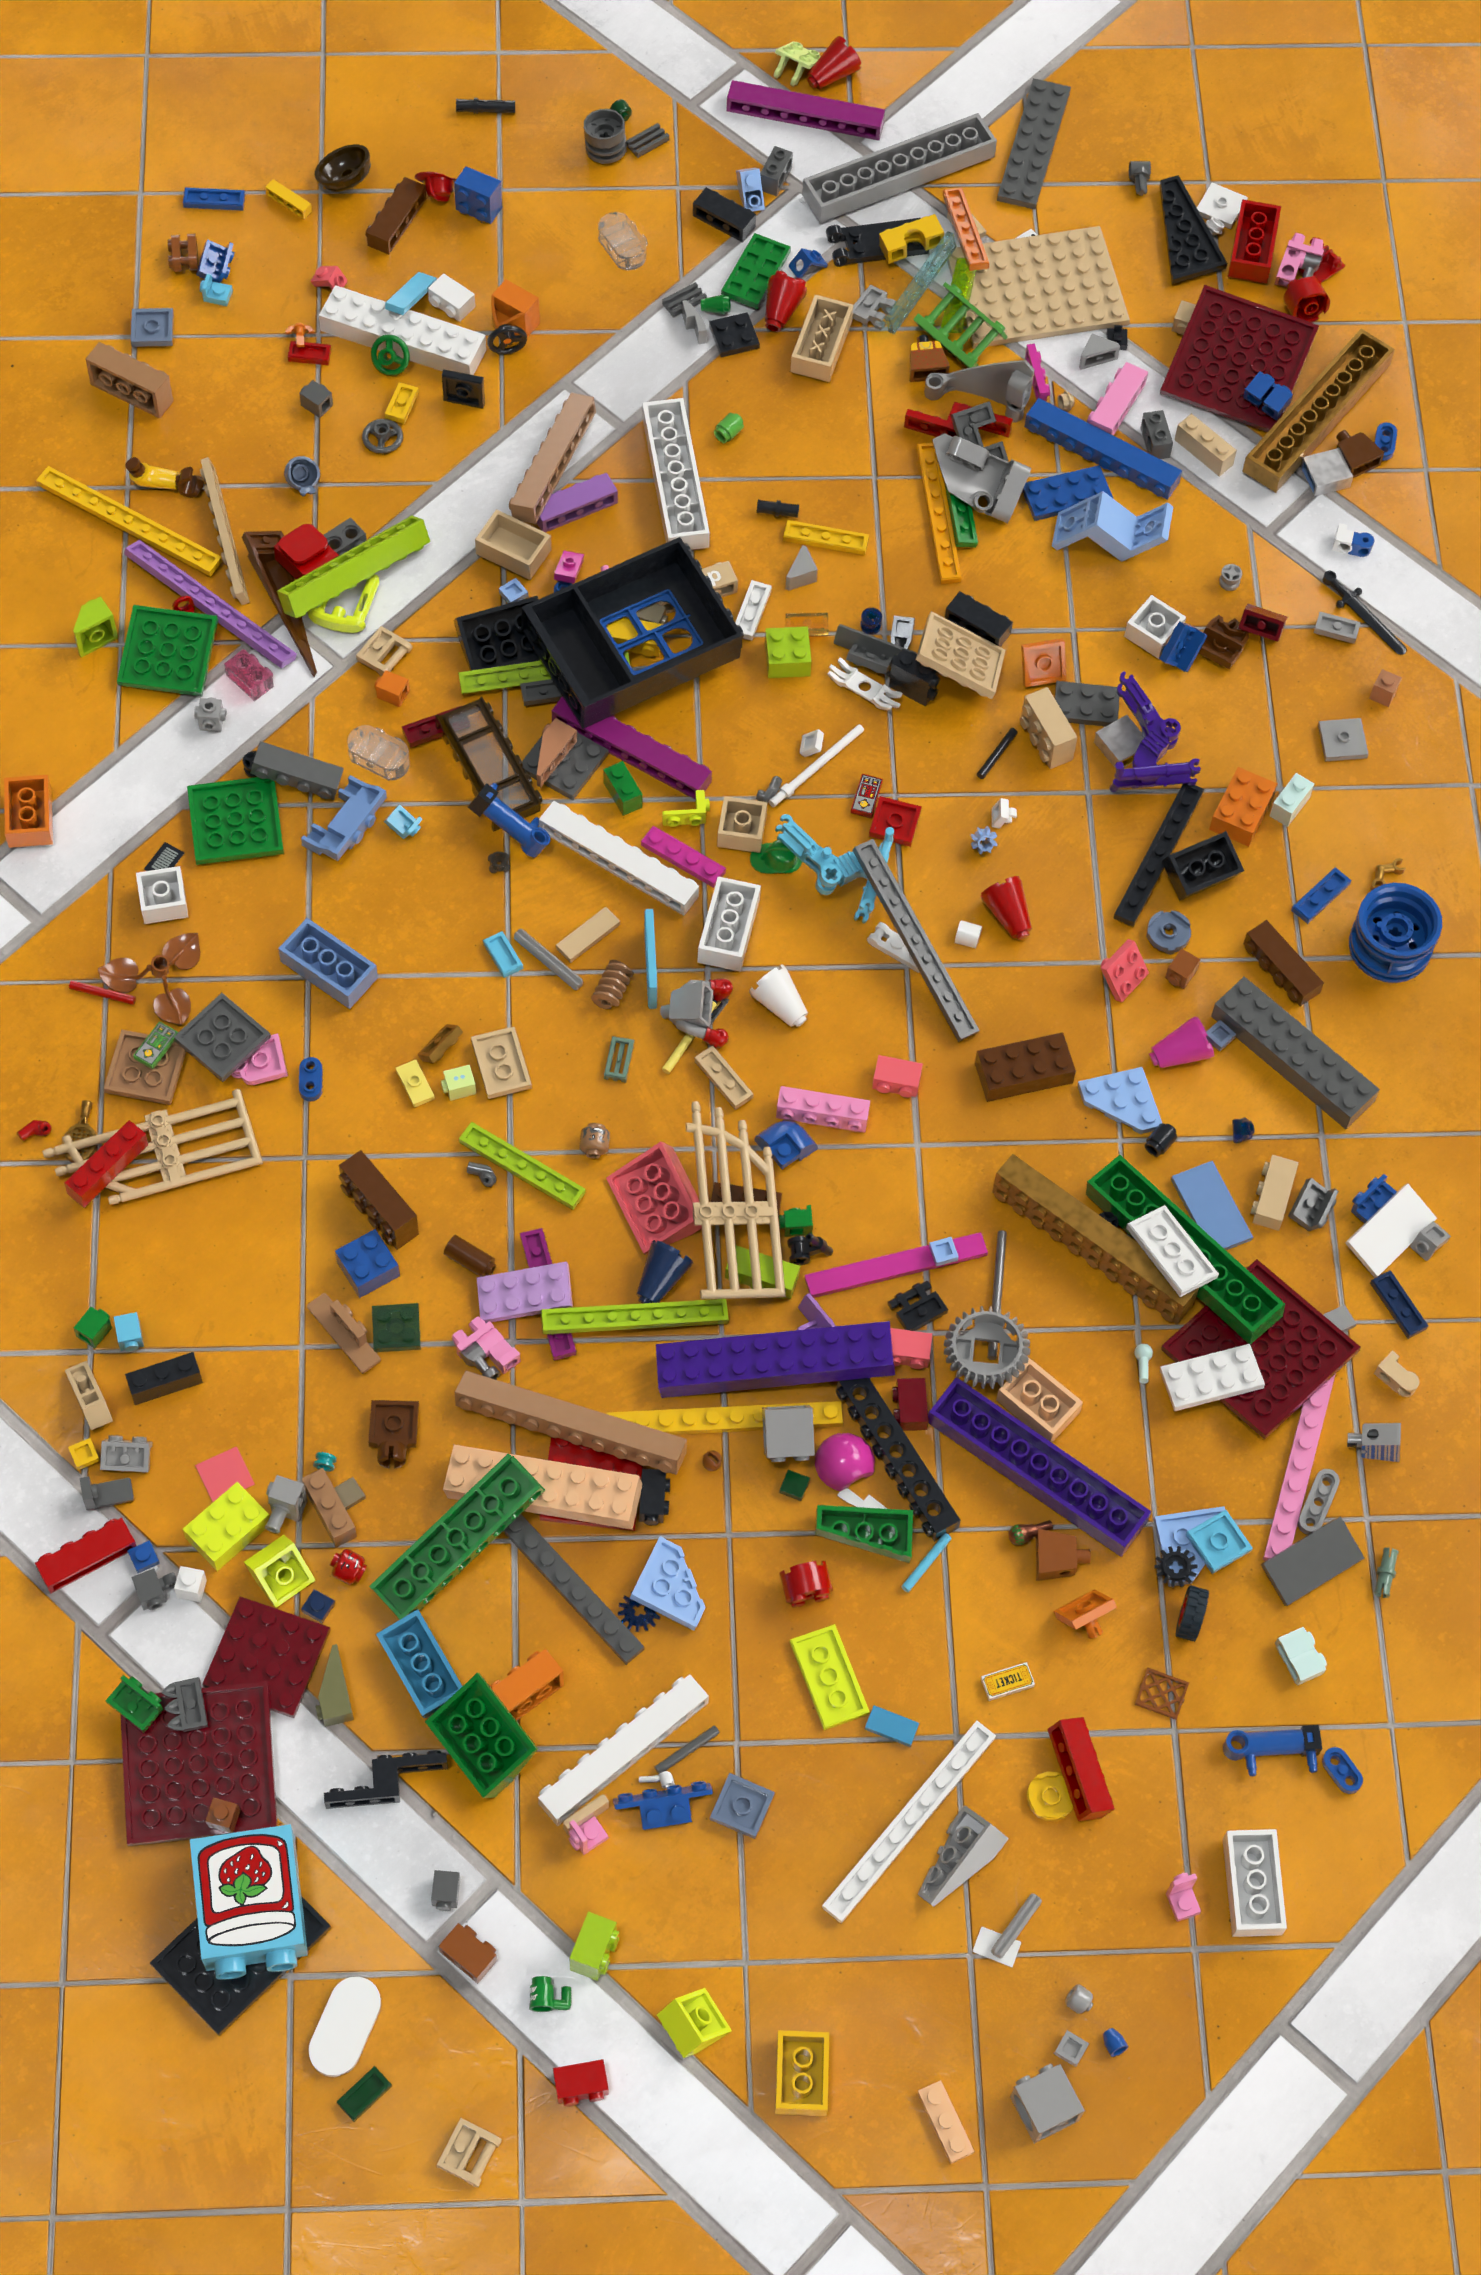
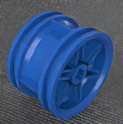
(1391, 946)

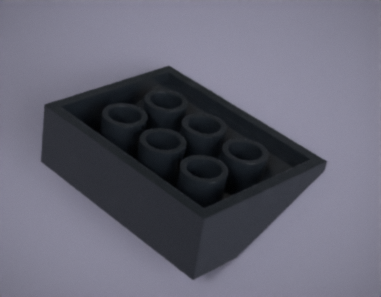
(495, 636)

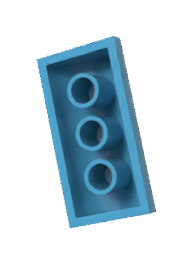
(420, 1662)

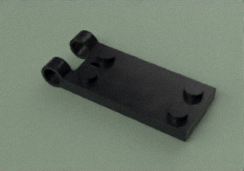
(867, 242)

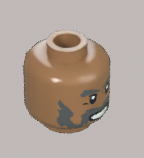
(594, 1140)

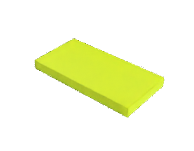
(829, 1677)

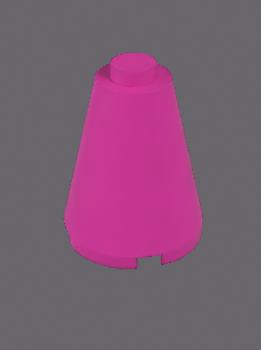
(1183, 1045)

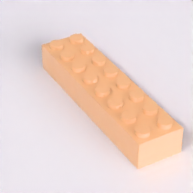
(569, 1491)

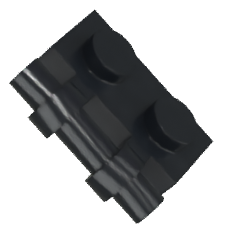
(922, 1311)

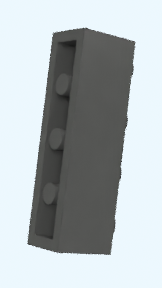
(296, 770)

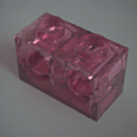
(246, 677)

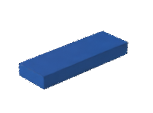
(214, 198)
(1321, 895)

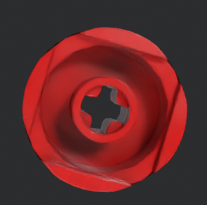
(1306, 298)
(806, 1582)

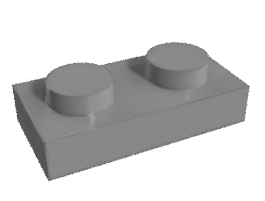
(1337, 627)

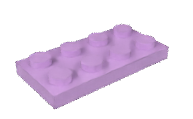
(524, 1292)

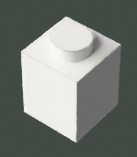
(190, 1584)

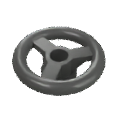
(382, 431)

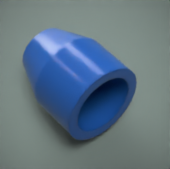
(1114, 2042)

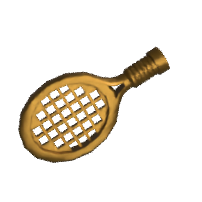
(85, 1113)

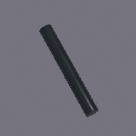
(997, 753)

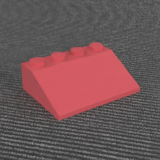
(656, 1197)

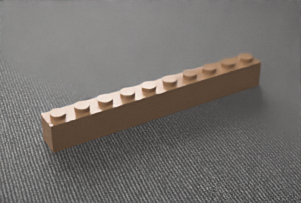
(571, 1422)

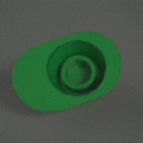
(775, 859)

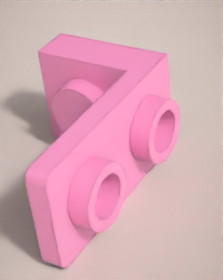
(586, 1835)
(1182, 1897)

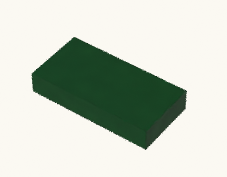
(364, 2094)

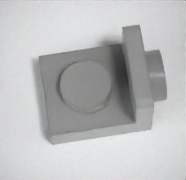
(1429, 1240)

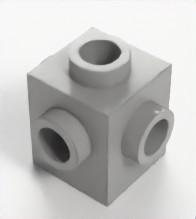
(210, 714)

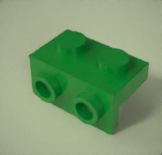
(134, 1703)

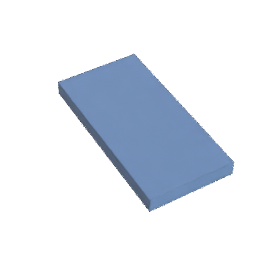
(1212, 1205)

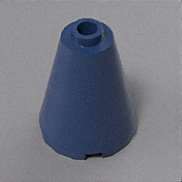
(661, 1272)

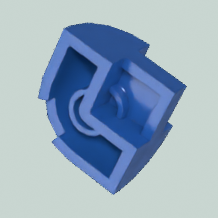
(787, 1142)

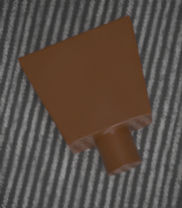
(1359, 452)

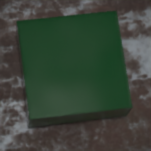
(794, 1485)

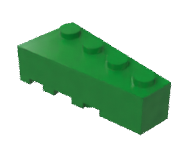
(871, 1529)

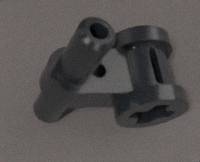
(804, 1247)

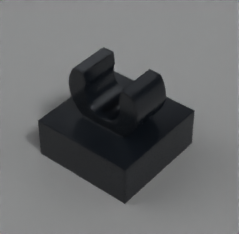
(1118, 335)

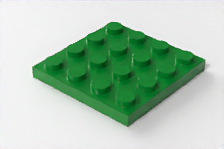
(167, 650)
(235, 820)

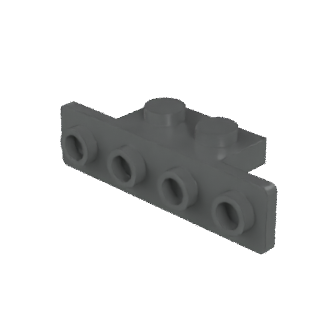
(867, 649)

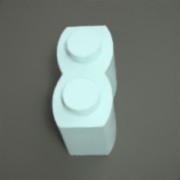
(1300, 1655)

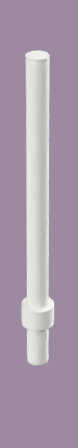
(788, 789)

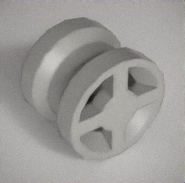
(1230, 577)

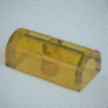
(816, 622)

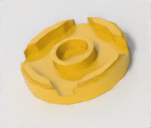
(1049, 1797)

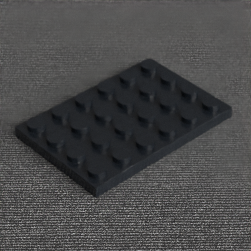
(222, 2000)

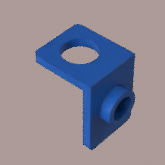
(809, 258)

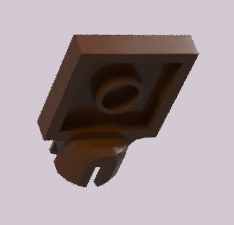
(393, 1430)

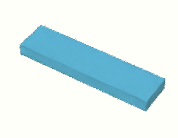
(410, 293)

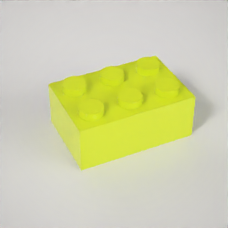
(226, 1526)

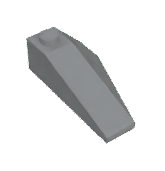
(967, 1850)

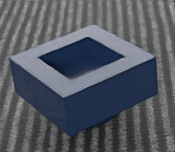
(318, 1606)

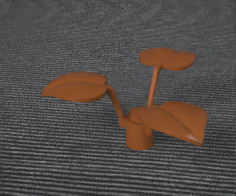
(170, 1006)

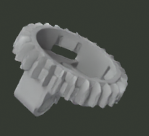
(987, 1328)

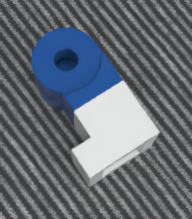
(1352, 542)

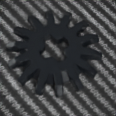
(1182, 1560)

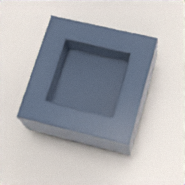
(1220, 1035)

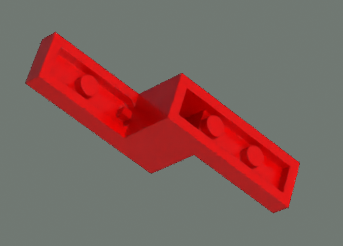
(936, 426)

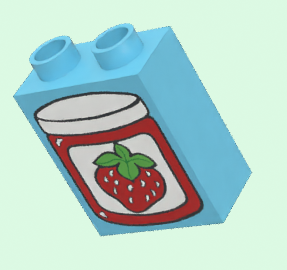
(248, 1901)

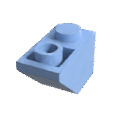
(750, 188)

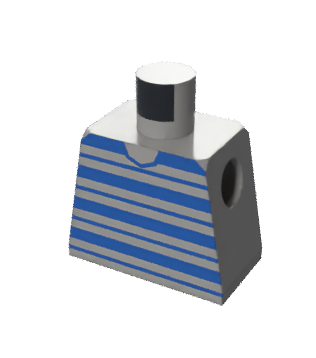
(1378, 1441)

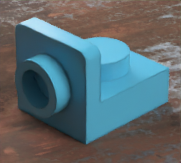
(215, 292)

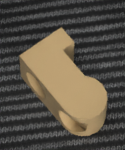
(1396, 1376)

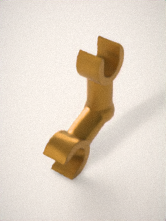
(1386, 868)

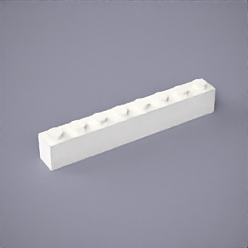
(619, 858)
(623, 1749)

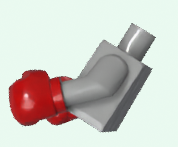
(692, 1009)

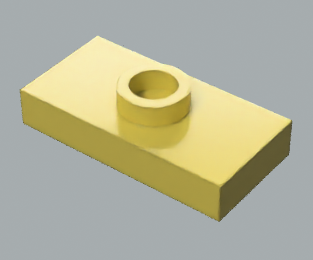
(415, 1083)

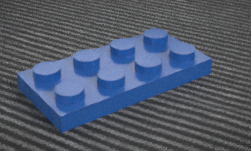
(1059, 492)

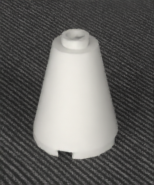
(780, 996)

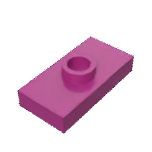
(568, 567)

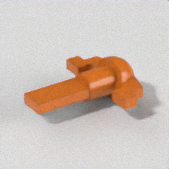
(299, 329)

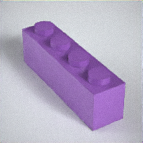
(578, 502)

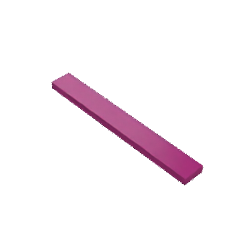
(889, 1267)

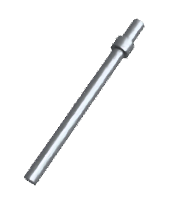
(997, 1285)

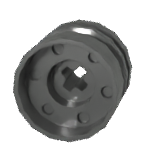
(605, 136)

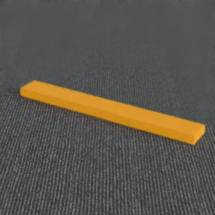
(938, 515)

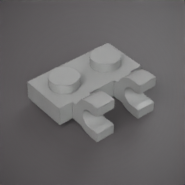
(867, 305)

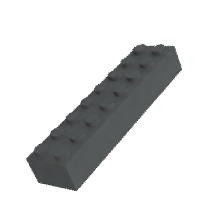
(1295, 1053)

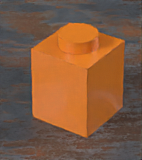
(392, 688)

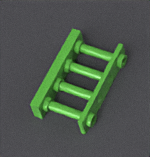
(941, 335)

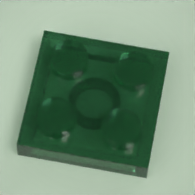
(396, 1327)

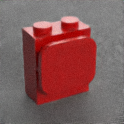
(303, 551)

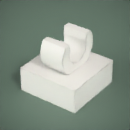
(1002, 813)

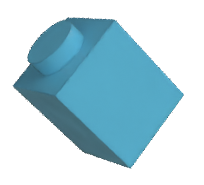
(128, 1332)

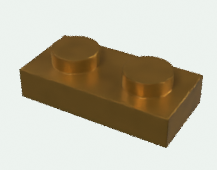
(440, 1043)

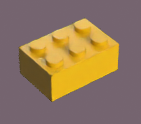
(802, 2073)

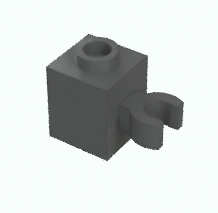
(151, 1588)

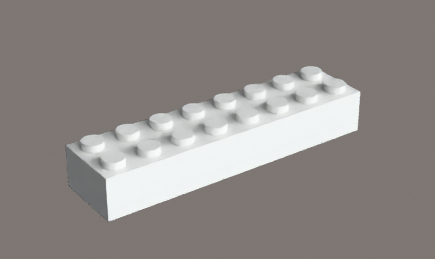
(427, 338)
(675, 472)

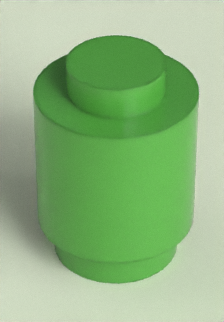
(728, 427)

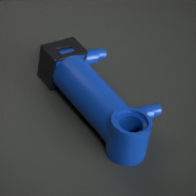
(529, 835)
(1279, 1742)

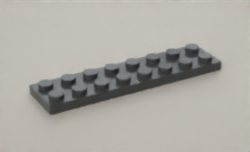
(1034, 144)

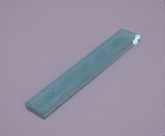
(920, 282)

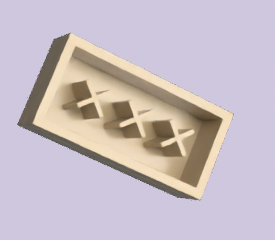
(822, 338)

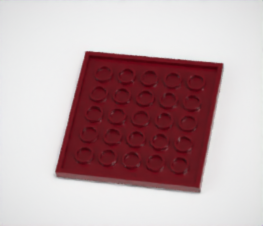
(1227, 348)
(1292, 1355)
(178, 1773)

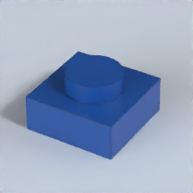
(143, 1557)

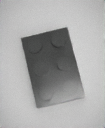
(1087, 703)

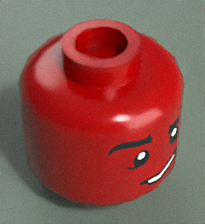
(348, 1566)

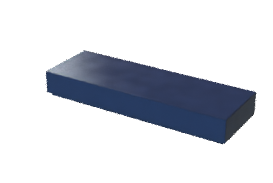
(1399, 1304)

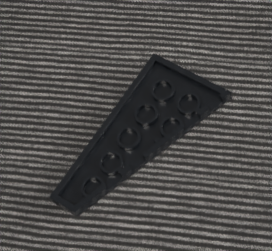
(1189, 241)

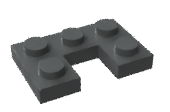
(967, 423)

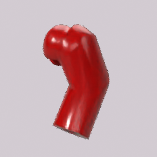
(35, 1127)

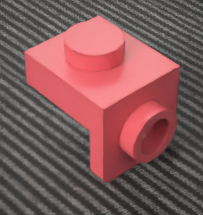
(329, 277)

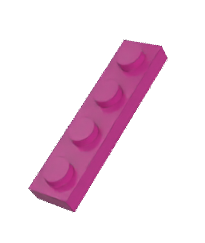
(683, 856)

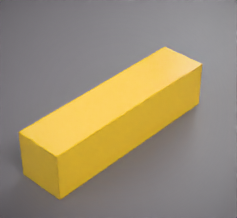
(288, 199)

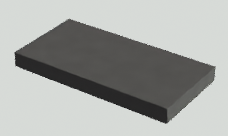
(1312, 1561)

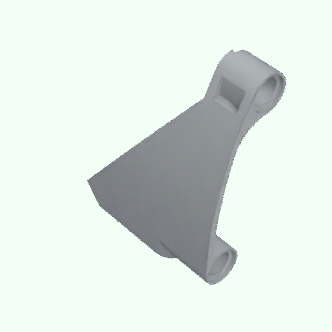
(1001, 382)

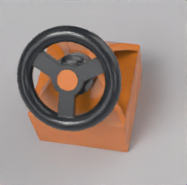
(513, 317)

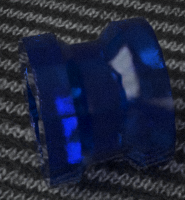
(869, 626)

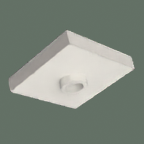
(1221, 204)

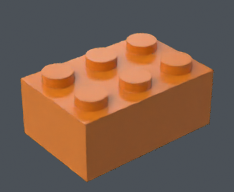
(1243, 806)
(28, 811)
(529, 1684)

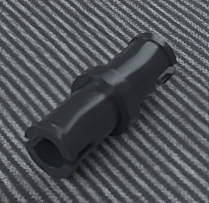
(777, 508)

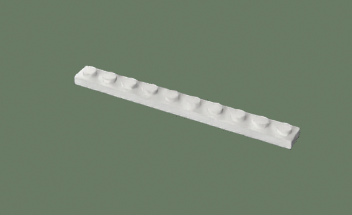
(908, 1822)

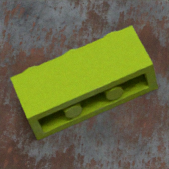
(790, 1271)

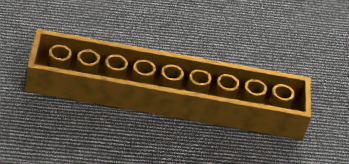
(1318, 410)
(1088, 1236)

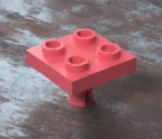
(1124, 970)

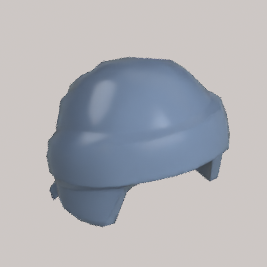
(302, 474)

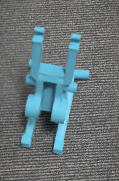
(828, 867)

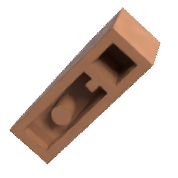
(556, 743)

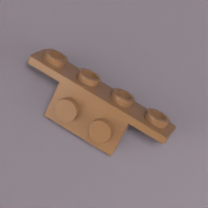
(345, 1331)

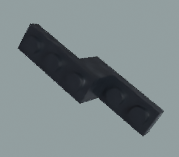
(385, 1780)

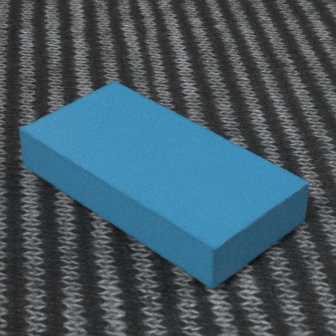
(891, 1726)

